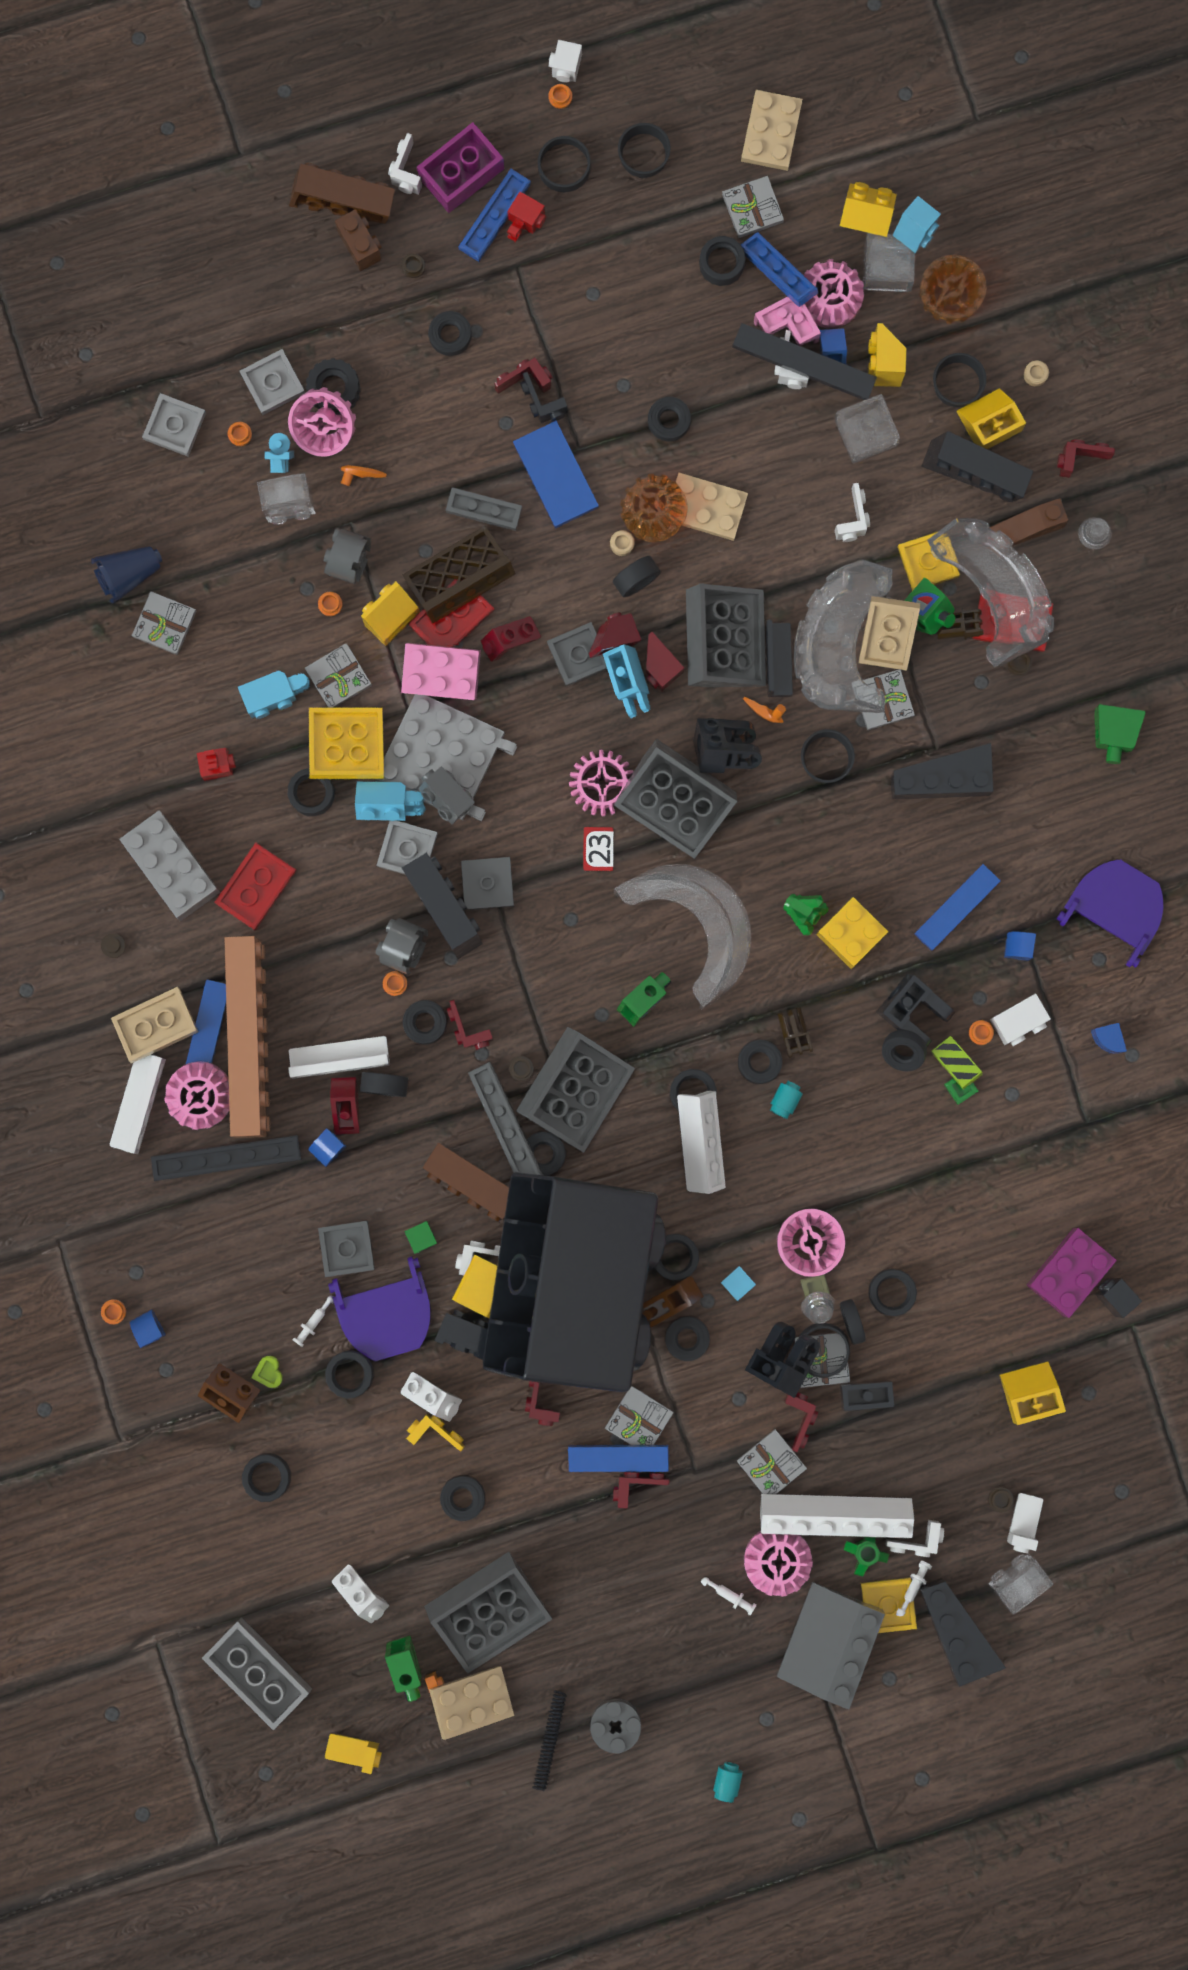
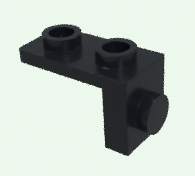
(551, 411)

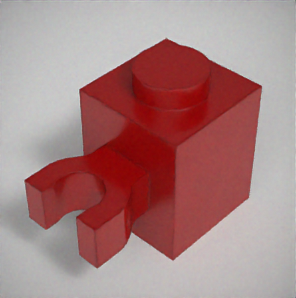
(525, 214)
(215, 763)

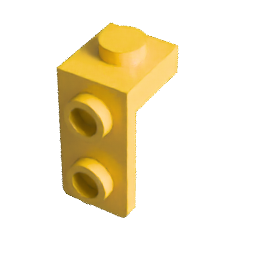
(418, 1428)
(353, 1752)

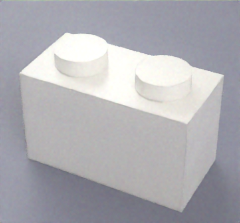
(1020, 1019)

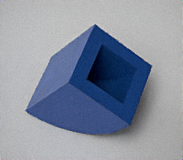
(833, 344)
(1019, 945)
(1109, 1038)
(327, 1147)
(146, 1328)

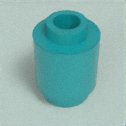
(786, 1099)
(727, 1782)

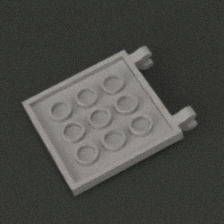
(444, 737)

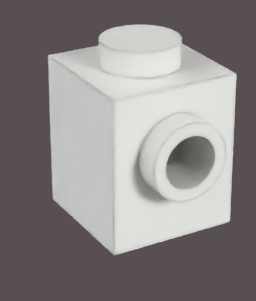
(566, 61)

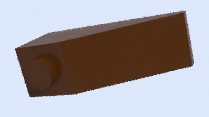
(1034, 522)
(671, 1301)

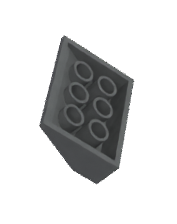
(725, 636)
(676, 799)
(575, 1089)
(487, 1612)
(831, 1645)

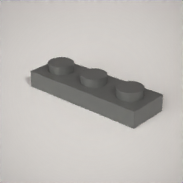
(484, 509)

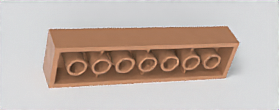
(245, 1037)

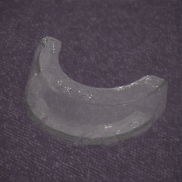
(1006, 582)
(829, 637)
(717, 910)

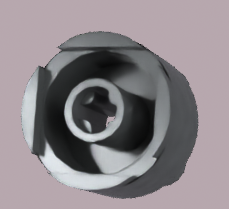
(347, 556)
(402, 945)
(617, 1740)

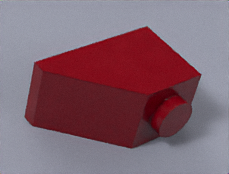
(615, 632)
(661, 664)
(345, 1105)

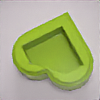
(268, 1373)

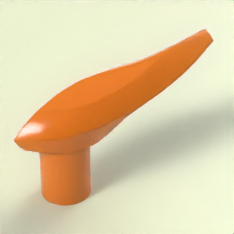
(358, 471)
(766, 713)

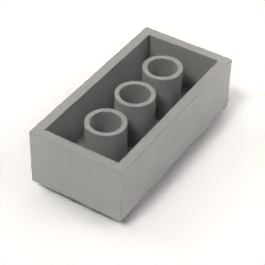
(169, 865)
(257, 1673)

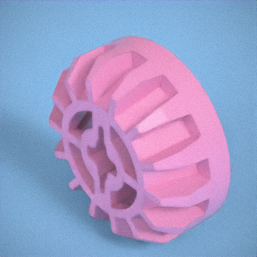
(827, 311)
(308, 428)
(214, 1078)
(817, 1264)
(753, 1563)

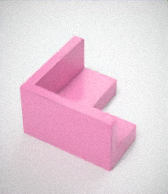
(788, 314)

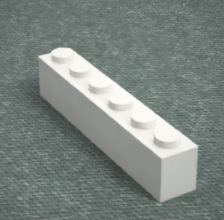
(836, 1516)

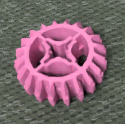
(613, 782)

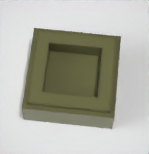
(814, 1284)

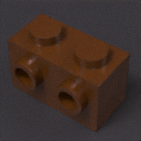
(358, 240)
(229, 1392)

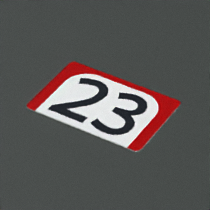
(598, 849)

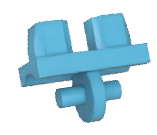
(279, 453)

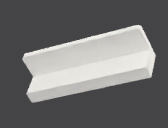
(338, 1057)
(137, 1104)
(701, 1142)

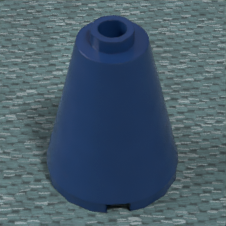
(125, 570)

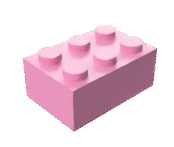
(441, 671)

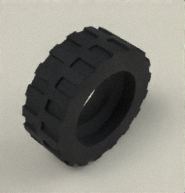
(335, 368)

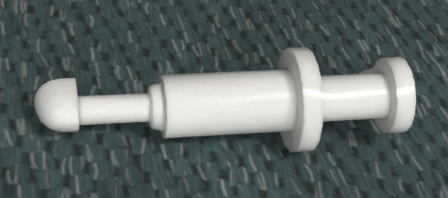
(312, 1322)
(914, 1586)
(730, 1596)

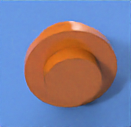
(560, 96)
(239, 433)
(330, 603)
(395, 983)
(981, 1032)
(113, 1311)

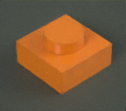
(433, 1681)

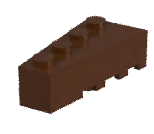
(341, 193)
(468, 1180)

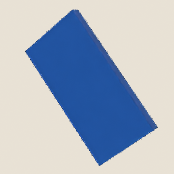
(555, 474)

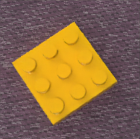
(346, 743)

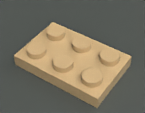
(771, 130)
(712, 506)
(889, 633)
(154, 1025)
(471, 1702)

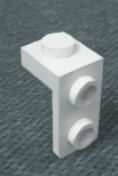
(403, 180)
(788, 377)
(850, 531)
(464, 1260)
(431, 1397)
(1025, 1523)
(933, 1536)
(359, 1595)

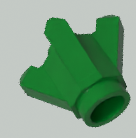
(805, 911)
(866, 1554)

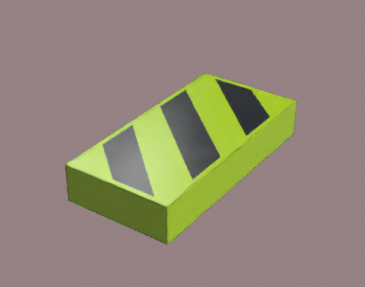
(957, 1062)

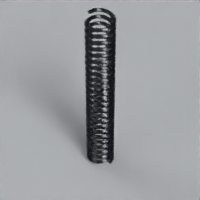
(549, 1740)

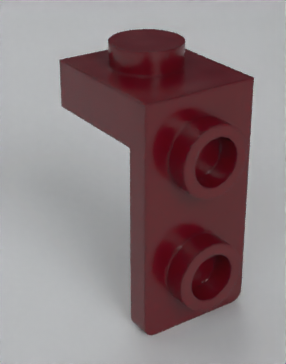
(540, 375)
(1078, 447)
(509, 636)
(479, 1040)
(801, 1403)
(545, 1416)
(621, 1492)

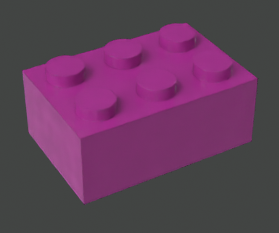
(460, 167)
(1071, 1272)

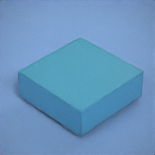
(738, 1283)

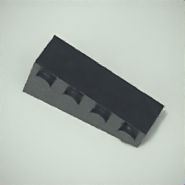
(977, 466)
(953, 775)
(442, 905)
(463, 1333)
(961, 1640)

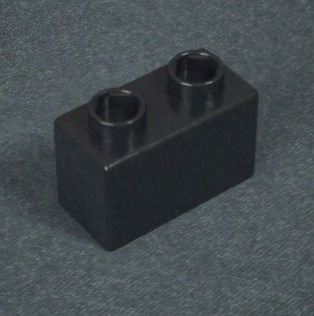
(573, 1283)

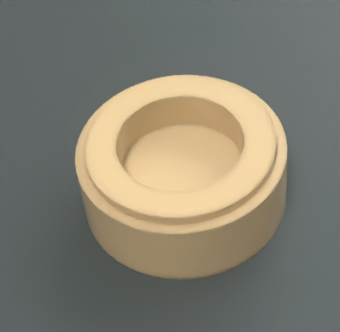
(1036, 373)
(622, 543)

